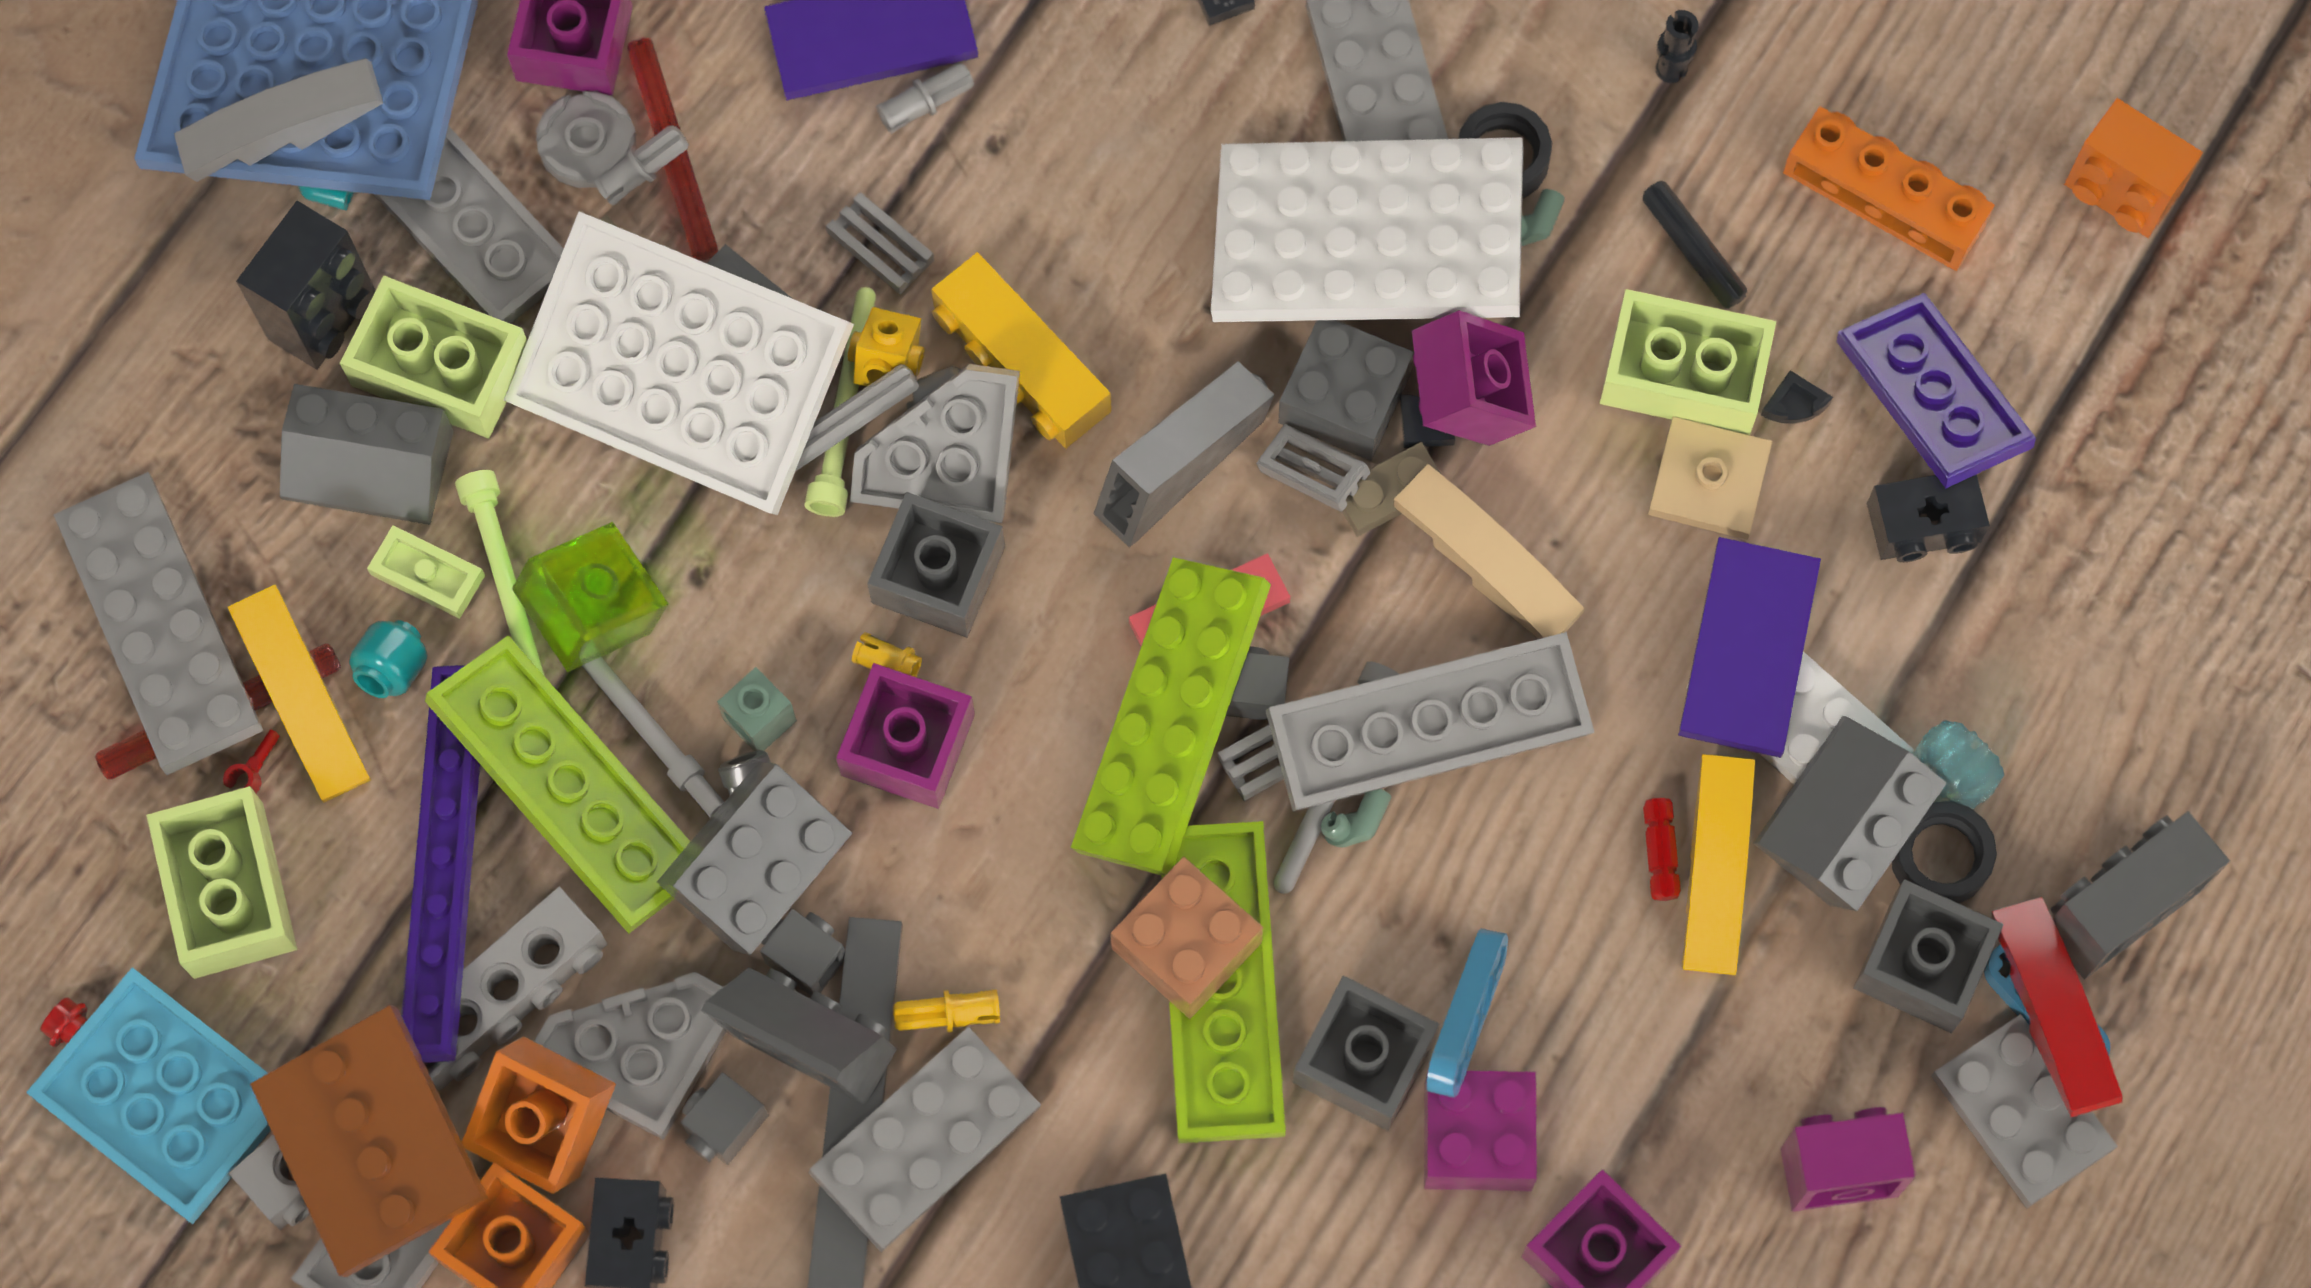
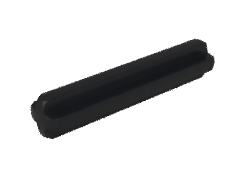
(1694, 244)

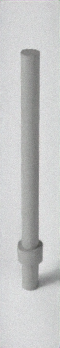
(683, 769)

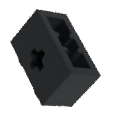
(1905, 536)
(615, 1209)

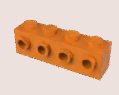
(1888, 187)

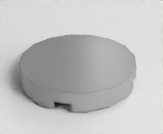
(584, 137)

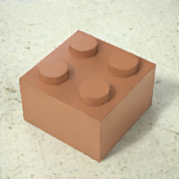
(1186, 937)

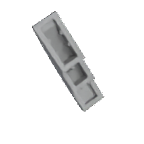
(281, 115)

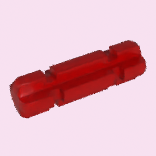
(1661, 849)

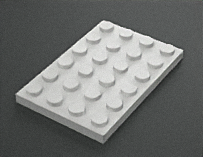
(1368, 230)
(678, 363)

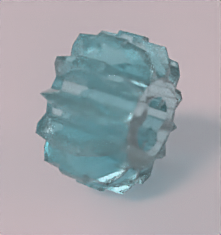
(1962, 762)

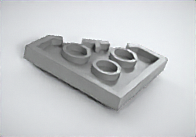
(946, 447)
(645, 1043)

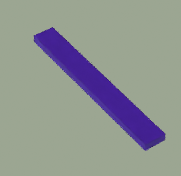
(440, 889)

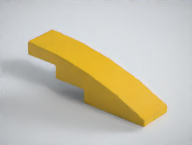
(299, 693)
(1718, 864)

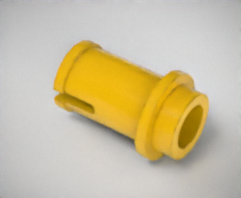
(886, 655)

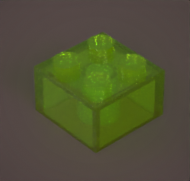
(589, 596)

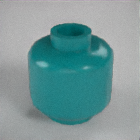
(388, 658)

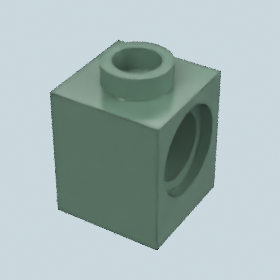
(757, 710)

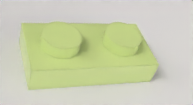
(426, 571)

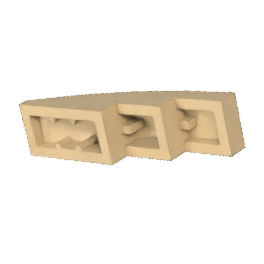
(1488, 554)

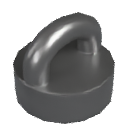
(736, 769)

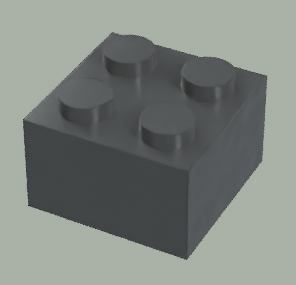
(1345, 387)
(936, 564)
(1928, 956)
(1365, 1053)

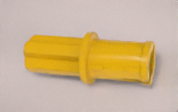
(948, 1011)

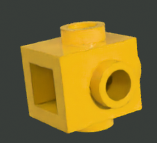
(884, 344)

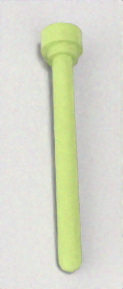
(479, 493)
(827, 493)

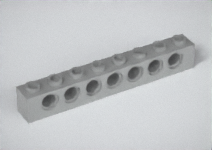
(552, 921)

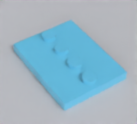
(157, 1095)

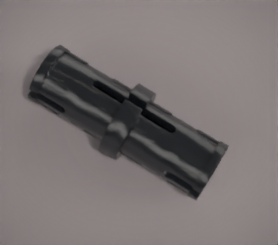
(1677, 46)

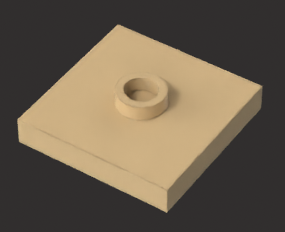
(1710, 478)

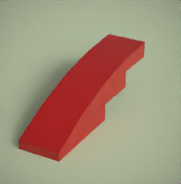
(2057, 1008)

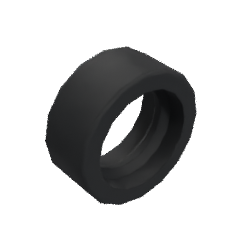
(1522, 121)
(1979, 835)

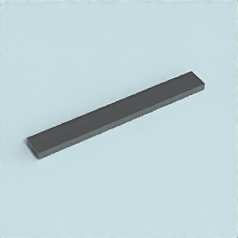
(868, 990)

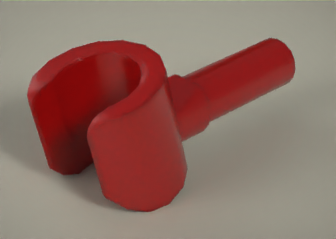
(252, 765)

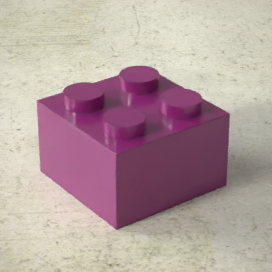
(569, 43)
(1473, 378)
(905, 735)
(1482, 1134)
(1847, 1159)
(1601, 1241)

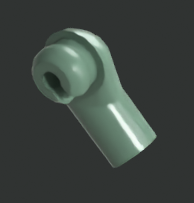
(1542, 220)
(1359, 825)

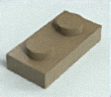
(1375, 497)

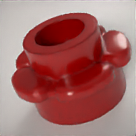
(64, 1021)

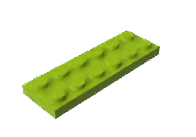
(1171, 716)
(562, 779)
(1231, 1048)

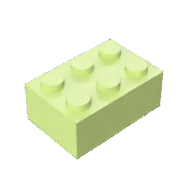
(434, 355)
(1688, 362)
(221, 882)

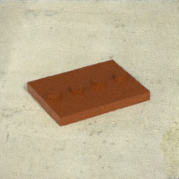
(368, 1141)

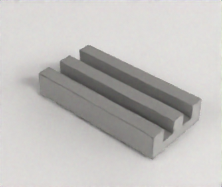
(851, 216)
(1344, 485)
(1237, 772)

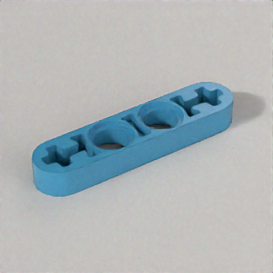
(1467, 1013)

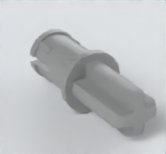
(924, 97)
(641, 164)

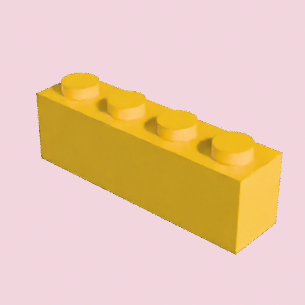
(1011, 336)

